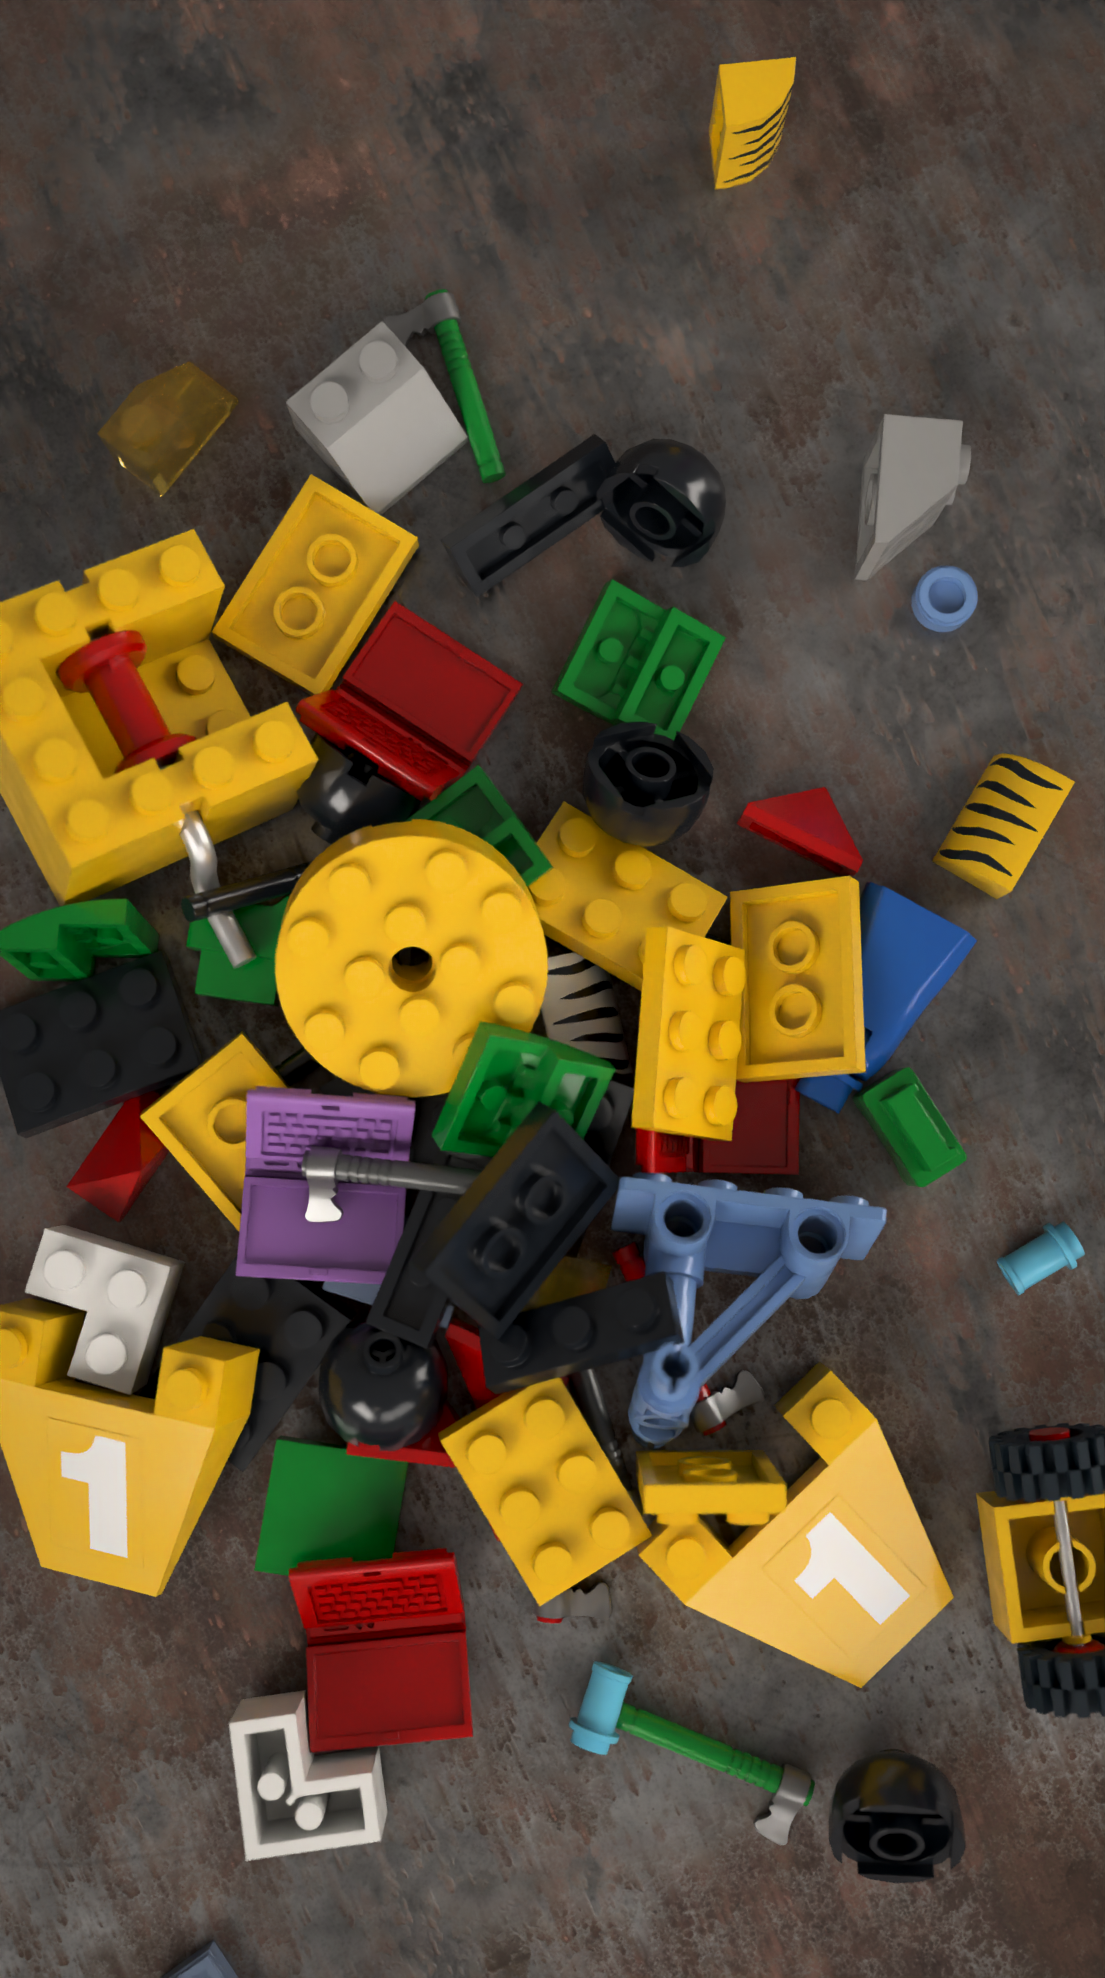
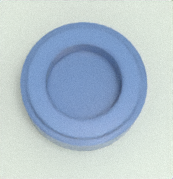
(944, 598)

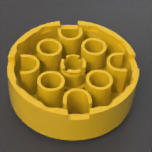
(394, 890)

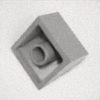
(377, 420)
(906, 484)

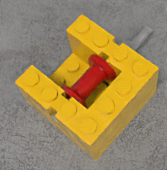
(130, 732)

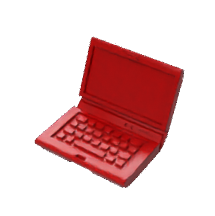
(413, 704)
(762, 1137)
(384, 1650)

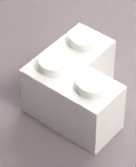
(124, 1298)
(295, 1798)

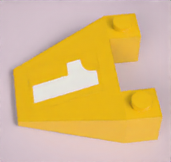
(108, 1473)
(835, 1575)

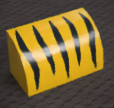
(748, 117)
(1003, 823)

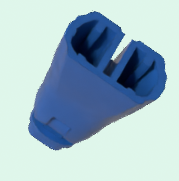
(904, 966)

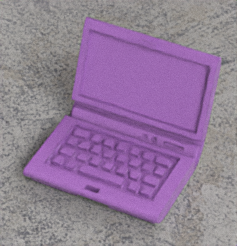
(275, 1198)

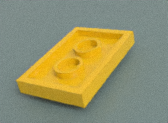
(316, 587)
(611, 892)
(801, 980)
(688, 1035)
(206, 1120)
(696, 1482)
(545, 1486)

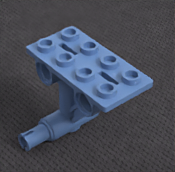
(723, 1230)

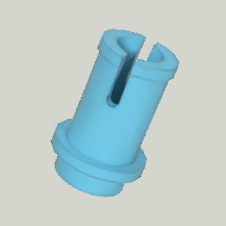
(1041, 1257)
(600, 1709)

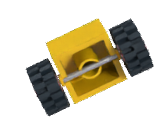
(1049, 1561)

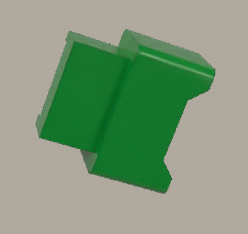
(253, 981)
(910, 1127)

